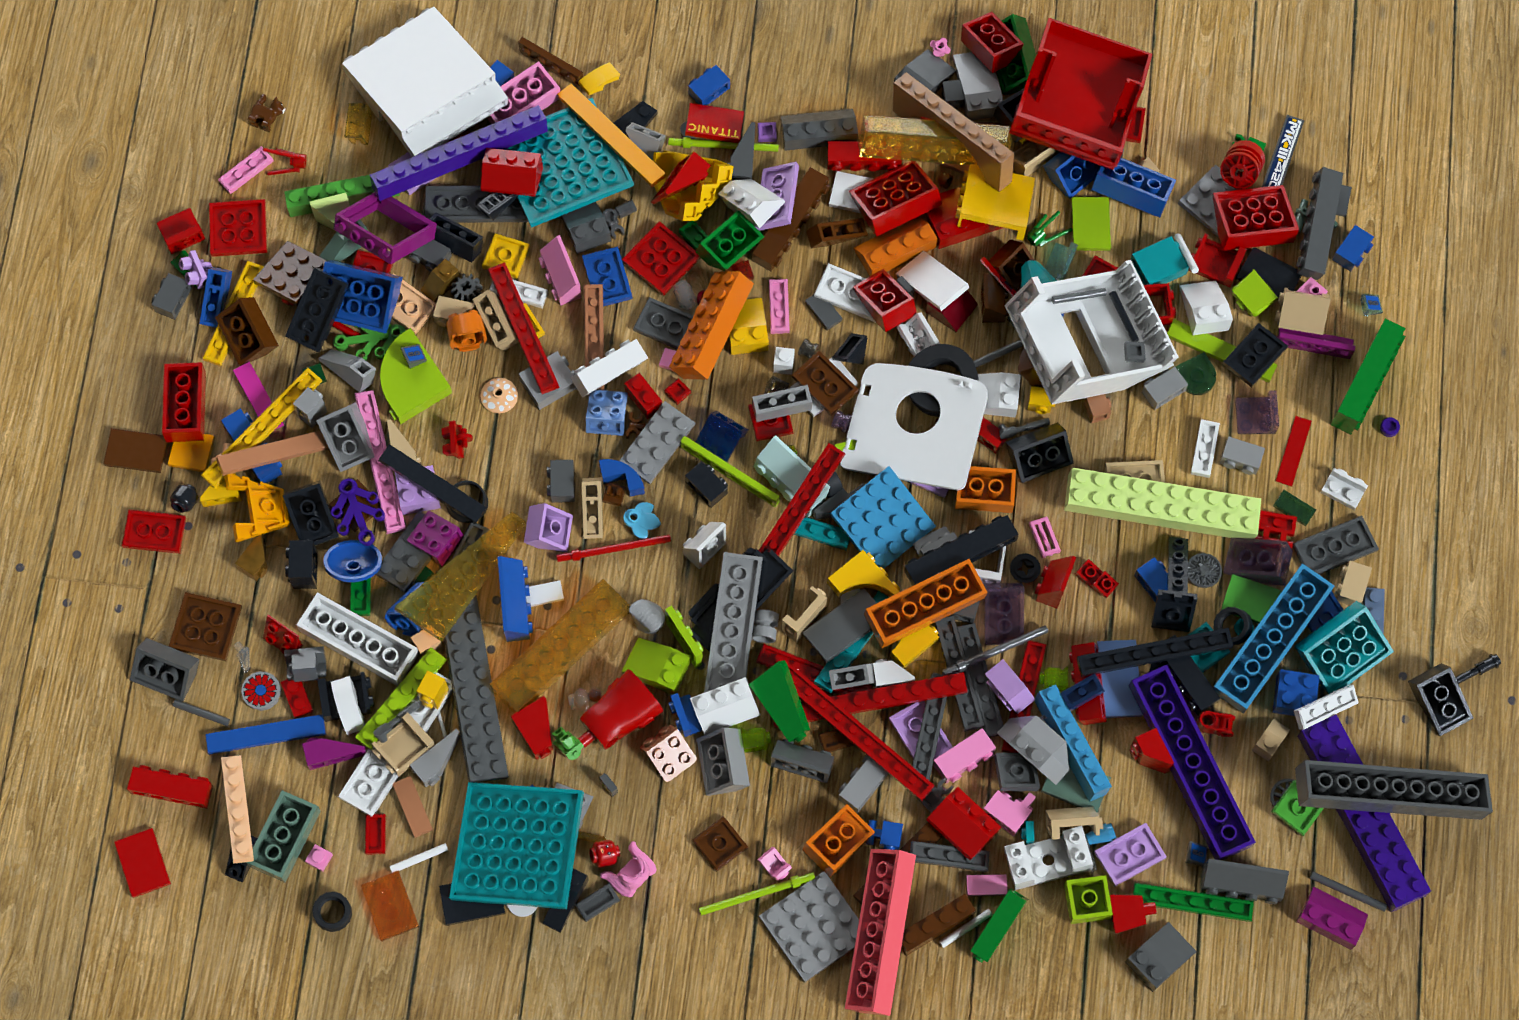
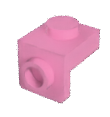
(774, 864)

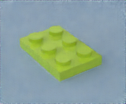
(684, 636)

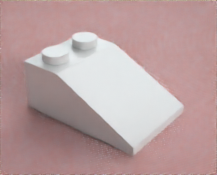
(1206, 307)
(1002, 393)
(705, 543)

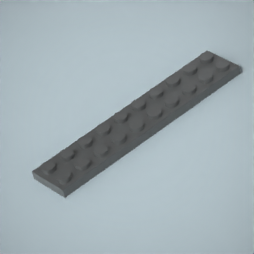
(475, 698)

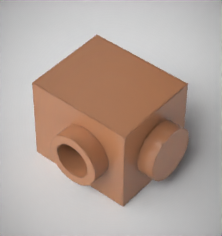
(1098, 408)

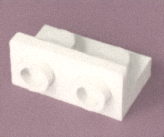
(1344, 488)

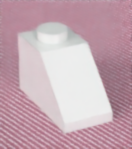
(889, 673)

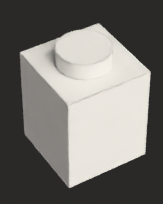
(784, 360)

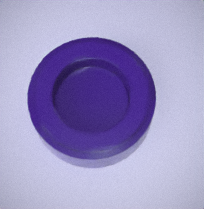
(1389, 427)

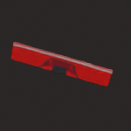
(995, 273)

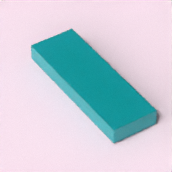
(823, 533)

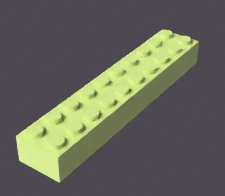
(1162, 504)

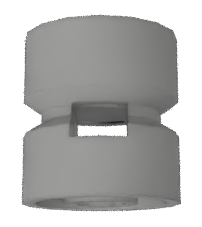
(765, 624)

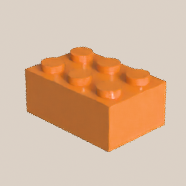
(988, 490)

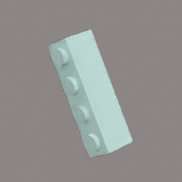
(785, 471)

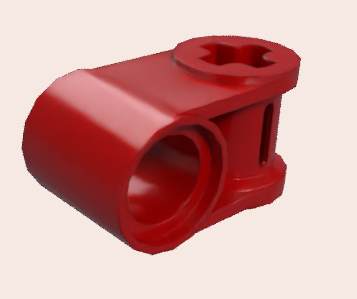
(1220, 723)

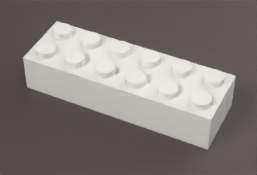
(358, 639)

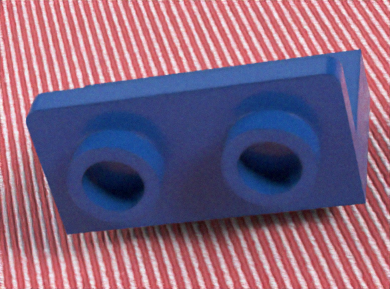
(686, 715)

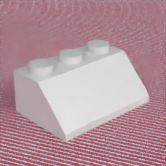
(751, 200)
(725, 706)

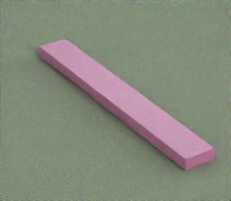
(382, 475)

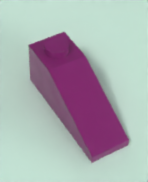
(327, 752)

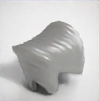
(647, 616)

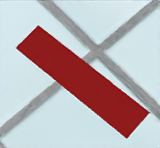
(1293, 451)

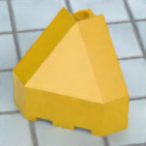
(691, 202)

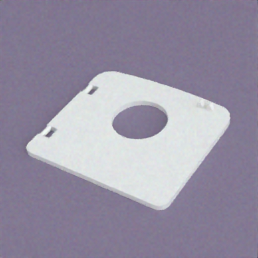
(929, 458)

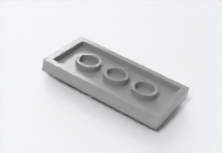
(657, 442)

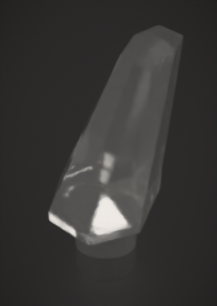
(243, 656)

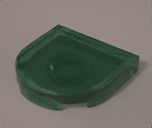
(1198, 374)

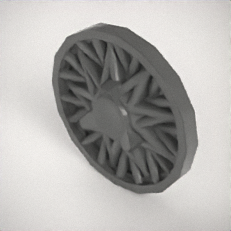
(1204, 570)

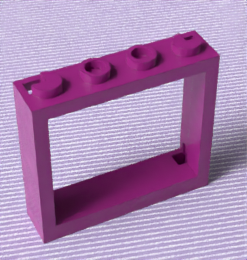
(423, 228)

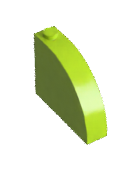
(406, 388)

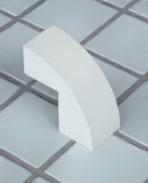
(347, 705)

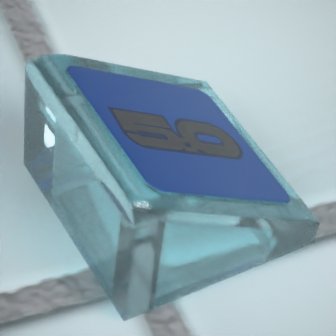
(1371, 304)

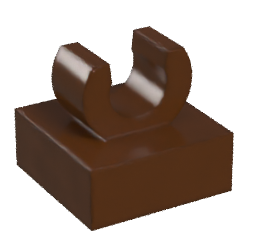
(614, 494)

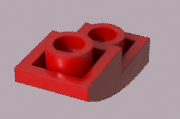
(1096, 579)

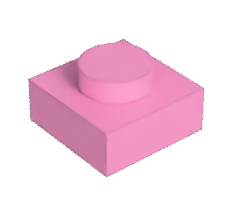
(318, 858)

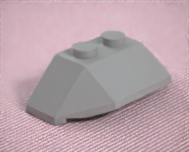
(1038, 745)

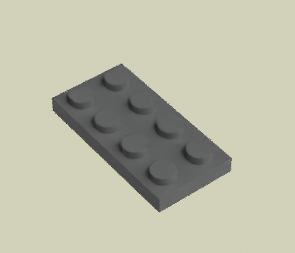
(404, 560)

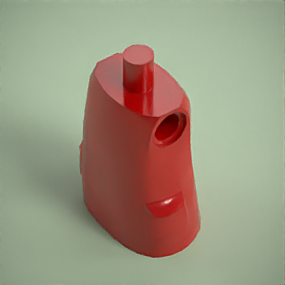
(619, 711)

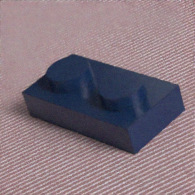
(1082, 692)

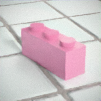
(964, 756)

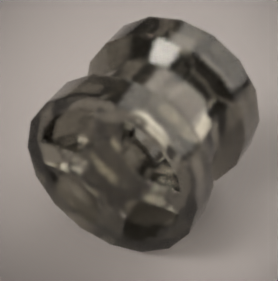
(808, 349)

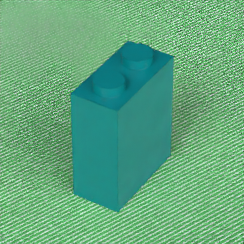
(1160, 262)

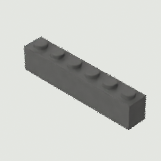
(1319, 223)

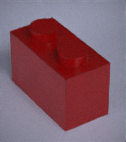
(643, 395)

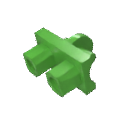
(567, 743)

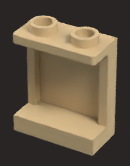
(1302, 311)
(793, 628)
(403, 746)
(1072, 817)

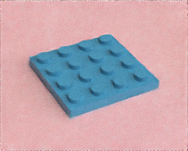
(883, 518)

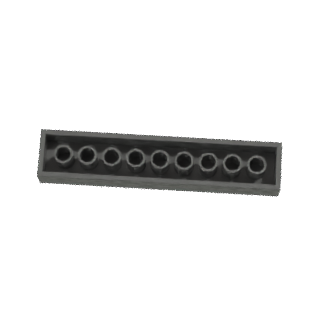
(1393, 790)

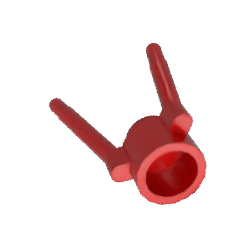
(297, 160)

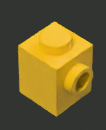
(1039, 401)

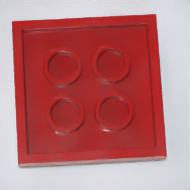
(238, 227)
(661, 258)

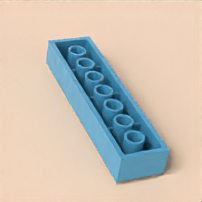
(1273, 638)

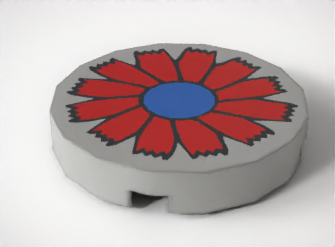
(261, 690)

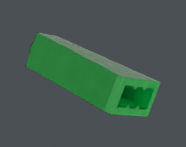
(781, 700)
(998, 925)

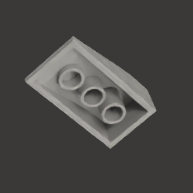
(979, 86)

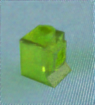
(1054, 676)
(755, 739)

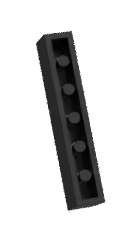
(967, 546)

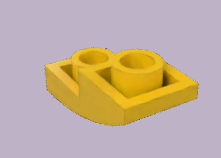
(595, 80)

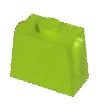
(1253, 294)

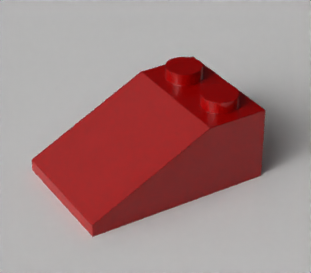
(685, 174)
(885, 300)
(1054, 581)

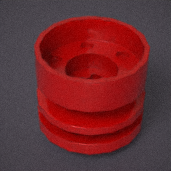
(1242, 164)

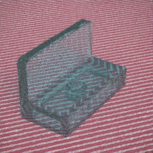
(1060, 260)

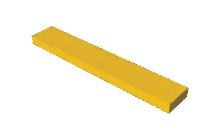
(244, 288)

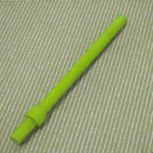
(687, 142)
(794, 882)

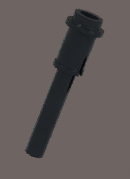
(1480, 668)

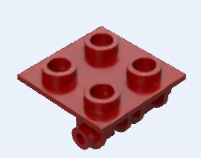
(280, 635)

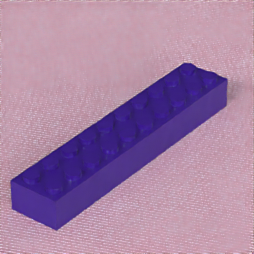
(1193, 764)
(1371, 832)

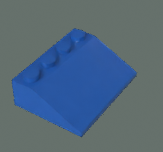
(369, 296)

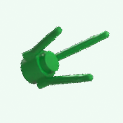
(1037, 235)

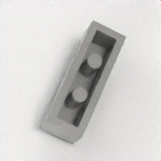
(782, 403)
(862, 785)

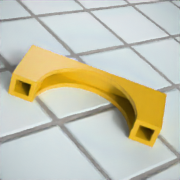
(864, 573)

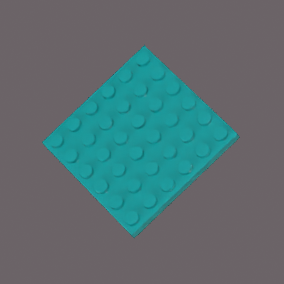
(575, 168)
(517, 845)

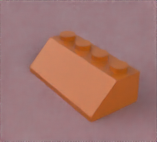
(896, 246)

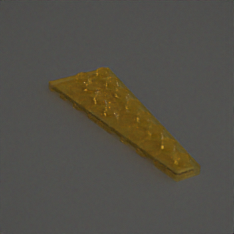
(449, 592)

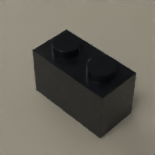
(707, 484)

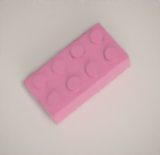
(526, 91)

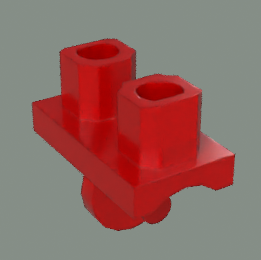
(458, 439)

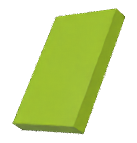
(1091, 223)

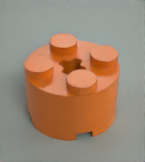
(466, 331)

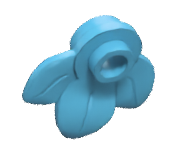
(644, 519)

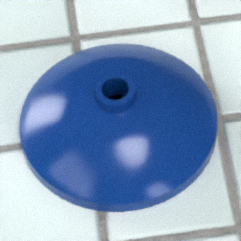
(352, 561)

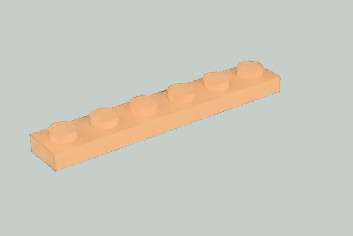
(237, 809)

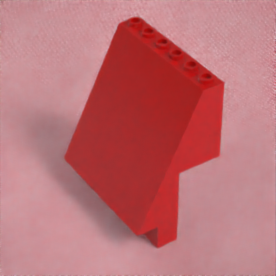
(1081, 93)

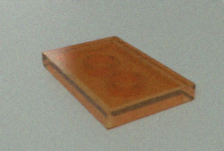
(389, 906)

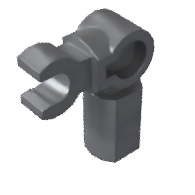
(620, 211)

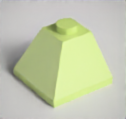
(326, 208)

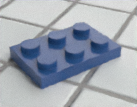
(608, 269)

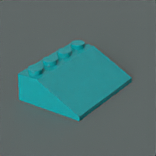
(1344, 647)

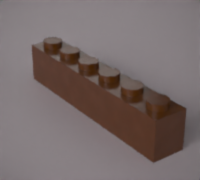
(778, 239)

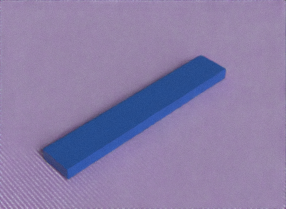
(265, 734)

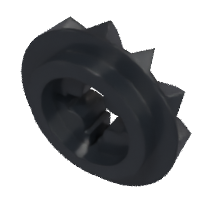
(1029, 561)

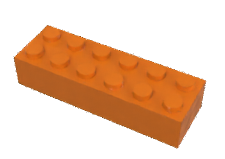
(711, 325)
(925, 603)

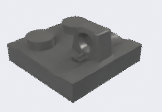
(1015, 773)

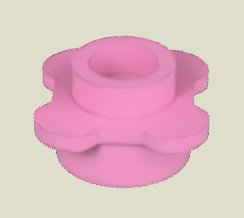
(939, 52)

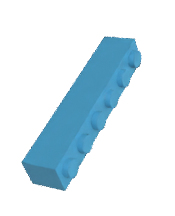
(1080, 755)

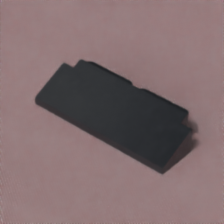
(773, 574)

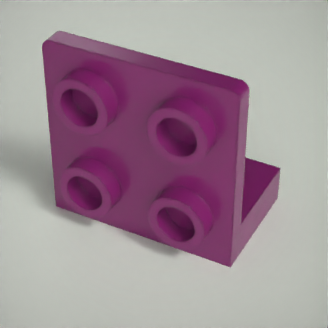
(436, 537)

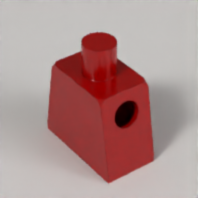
(1129, 911)

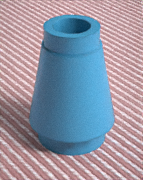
(1106, 835)

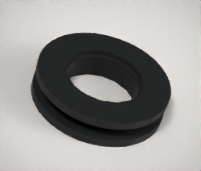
(940, 355)

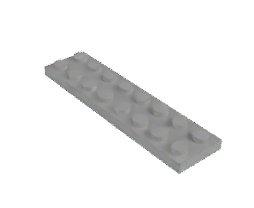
(733, 619)

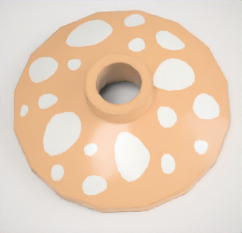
(500, 403)

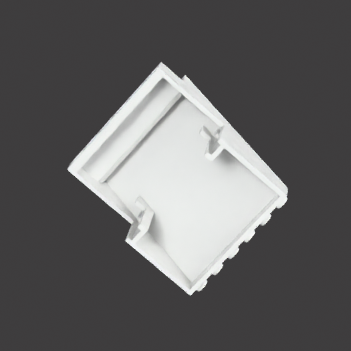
(425, 82)

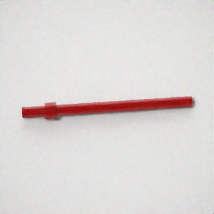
(576, 555)

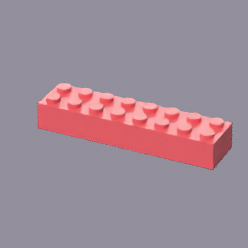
(880, 932)

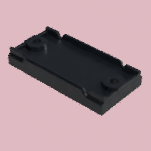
(317, 309)

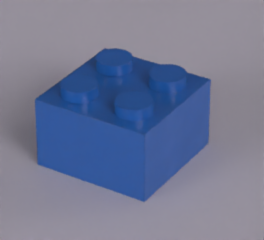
(1294, 691)

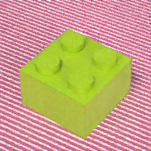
(1088, 899)

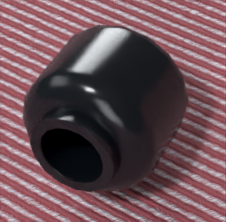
(184, 498)

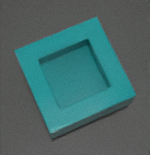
(1027, 832)

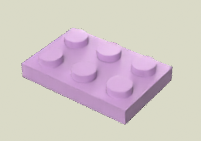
(908, 724)
(1130, 854)

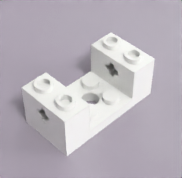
(1069, 854)

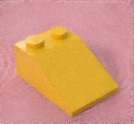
(750, 329)

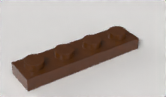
(545, 58)

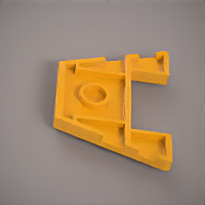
(265, 506)

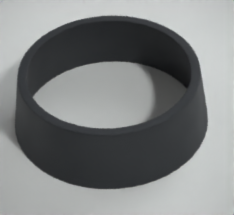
(457, 516)

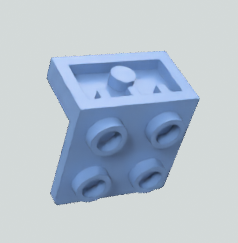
(606, 412)

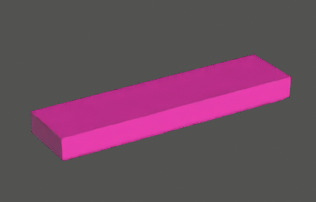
(253, 389)

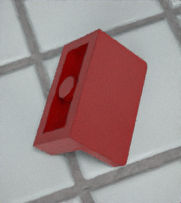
(990, 436)

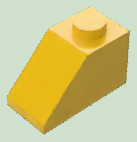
(219, 495)

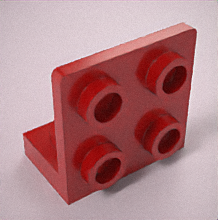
(180, 231)

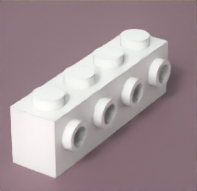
(608, 368)

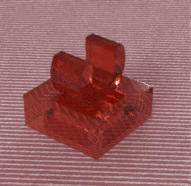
(745, 268)

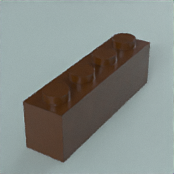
(937, 924)

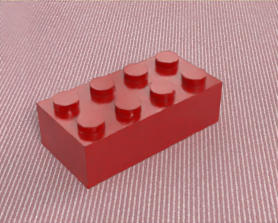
(184, 402)

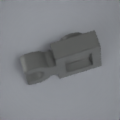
(936, 796)

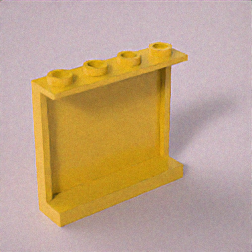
(988, 206)

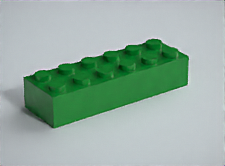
(1369, 377)

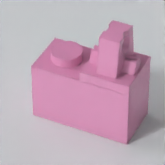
(1007, 813)

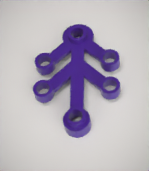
(356, 509)

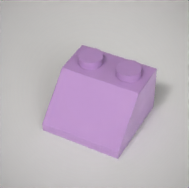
(548, 528)

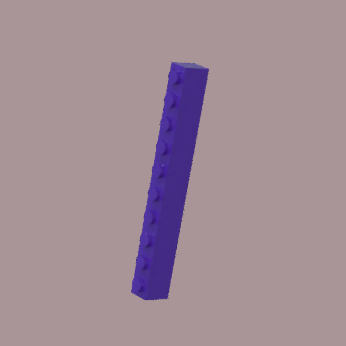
(458, 153)

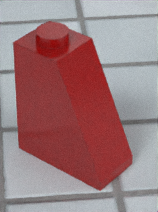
(535, 728)

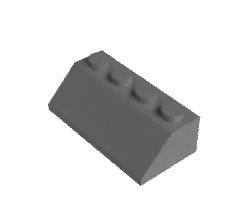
(818, 128)
(1244, 881)

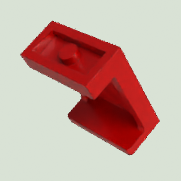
(1215, 262)

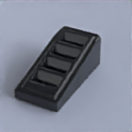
(497, 209)

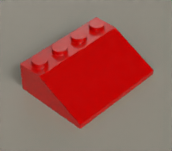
(896, 197)
(1254, 217)
(945, 224)

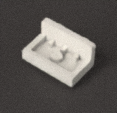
(917, 334)

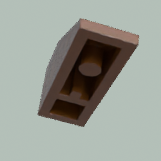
(836, 232)

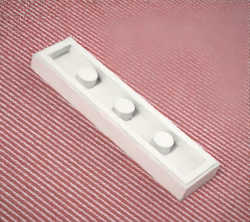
(1326, 707)

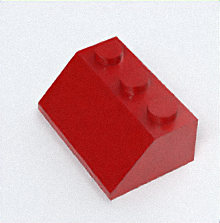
(991, 41)
(511, 172)
(964, 823)

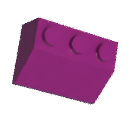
(1332, 918)

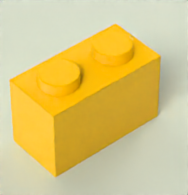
(432, 690)

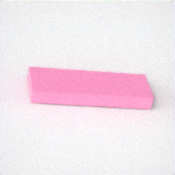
(245, 170)
(779, 306)

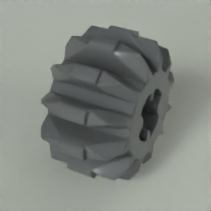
(460, 287)

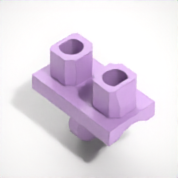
(197, 268)

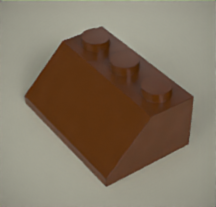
(246, 330)

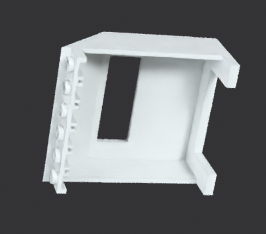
(1054, 350)

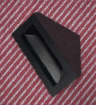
(852, 349)

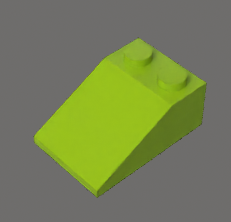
(658, 665)

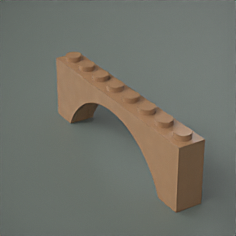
(992, 157)

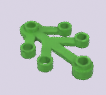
(372, 338)

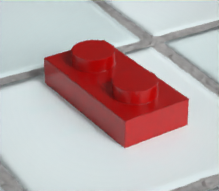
(297, 698)

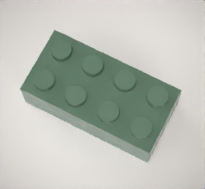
(284, 836)

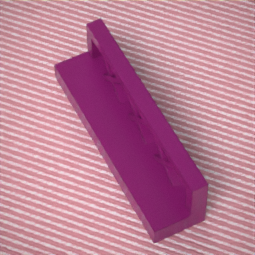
(1317, 343)

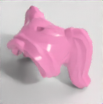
(632, 874)

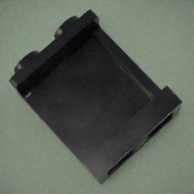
(328, 704)

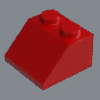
(1151, 751)

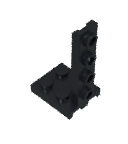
(1175, 606)

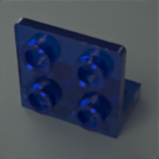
(721, 435)

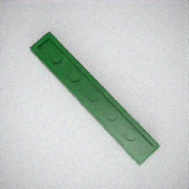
(1196, 902)

